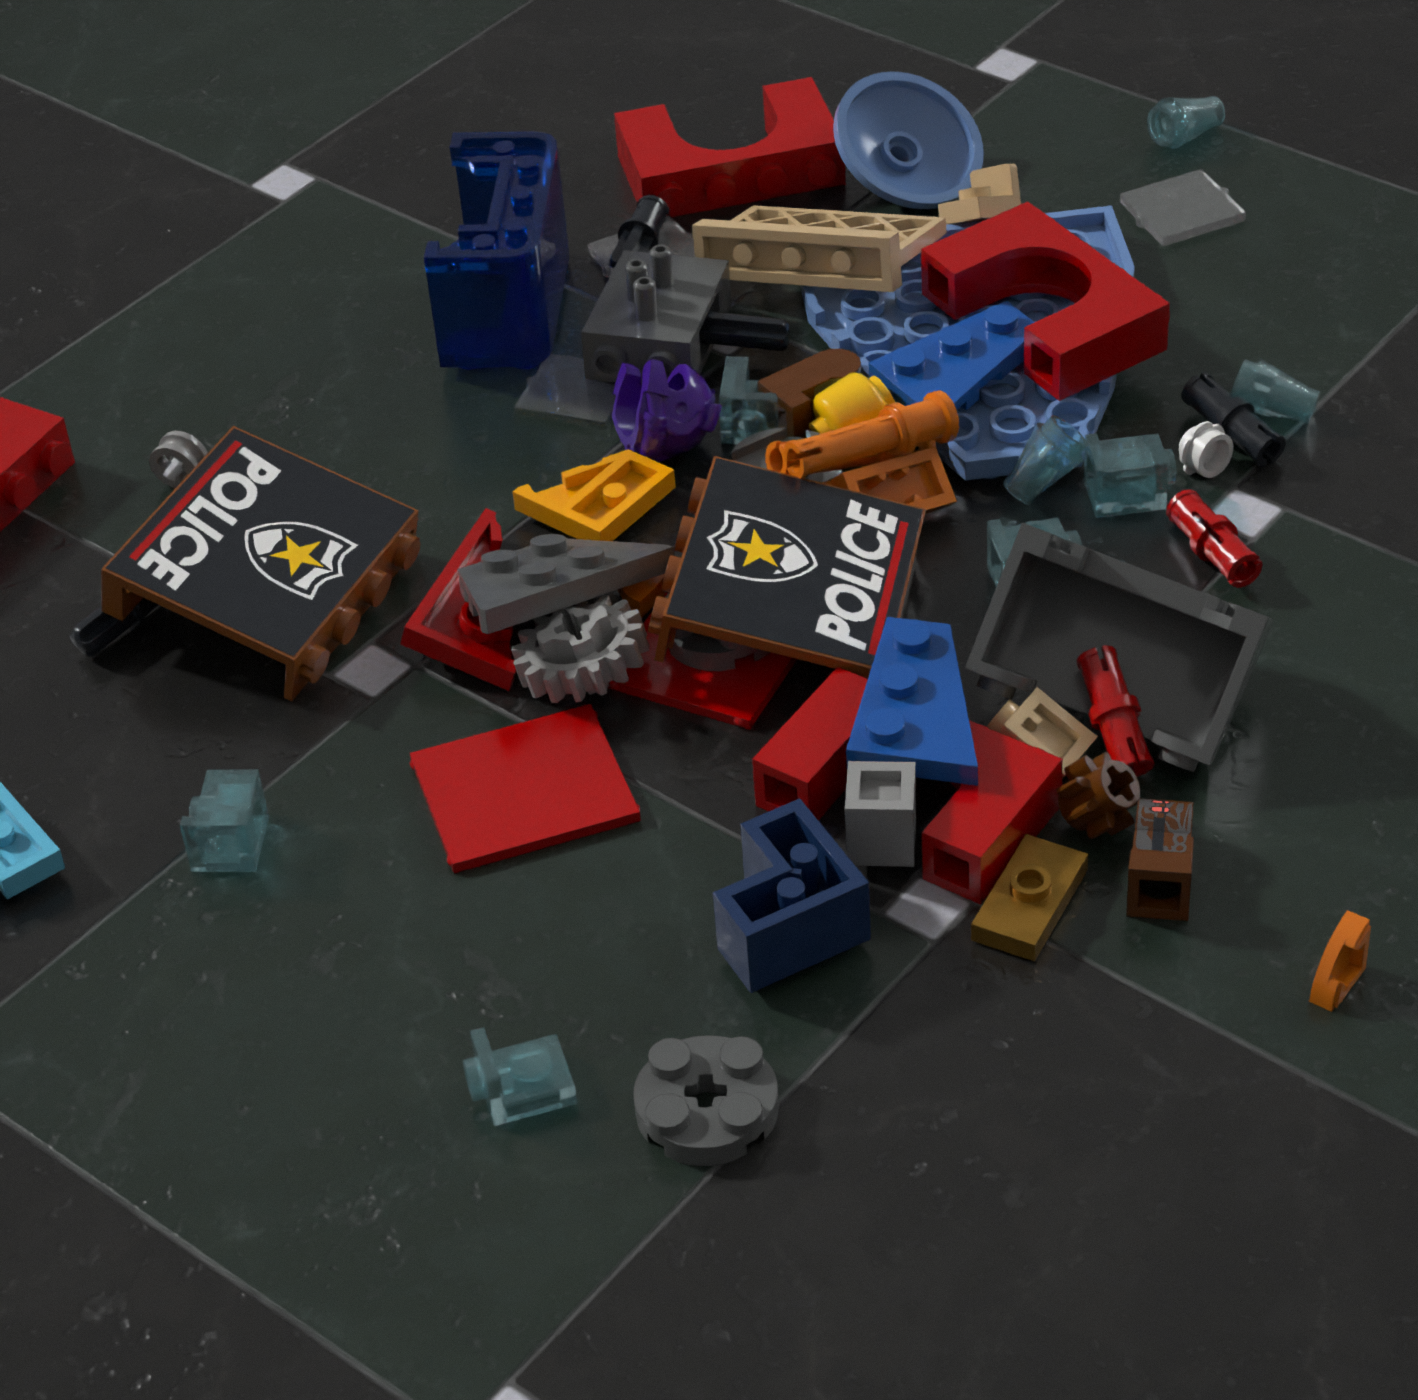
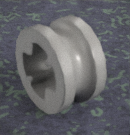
(178, 445)

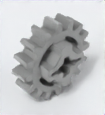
(580, 649)

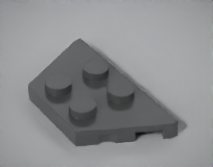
(553, 575)

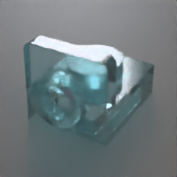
(743, 407)
(519, 1078)

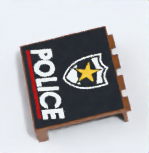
(266, 554)
(787, 567)

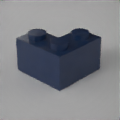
(796, 899)

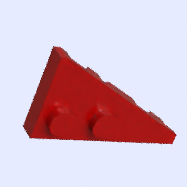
(445, 626)

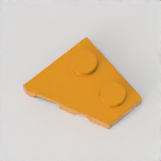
(600, 497)

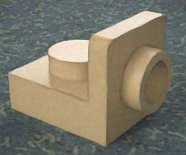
(991, 193)
(1045, 726)

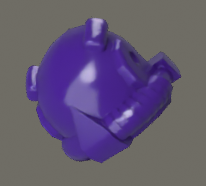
(663, 414)

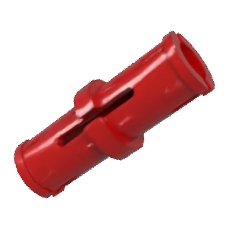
(1214, 538)
(1114, 709)

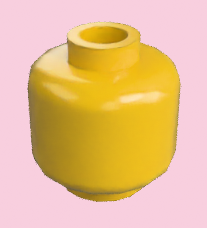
(849, 402)

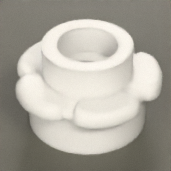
(1205, 450)

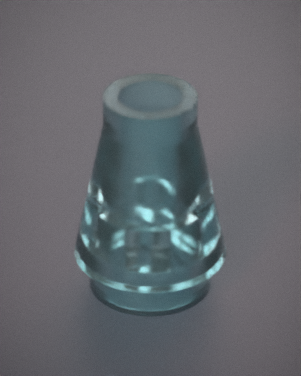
(1180, 120)
(1275, 392)
(1046, 458)

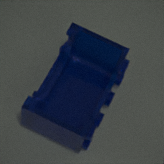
(505, 275)

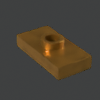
(1029, 897)

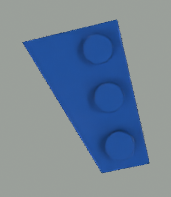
(956, 358)
(916, 705)

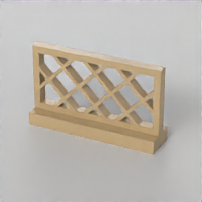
(817, 246)

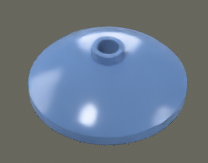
(907, 139)

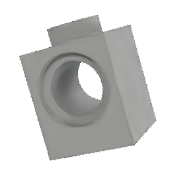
(881, 813)

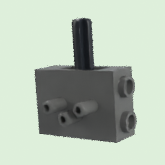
(669, 313)

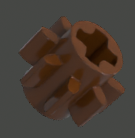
(1098, 795)

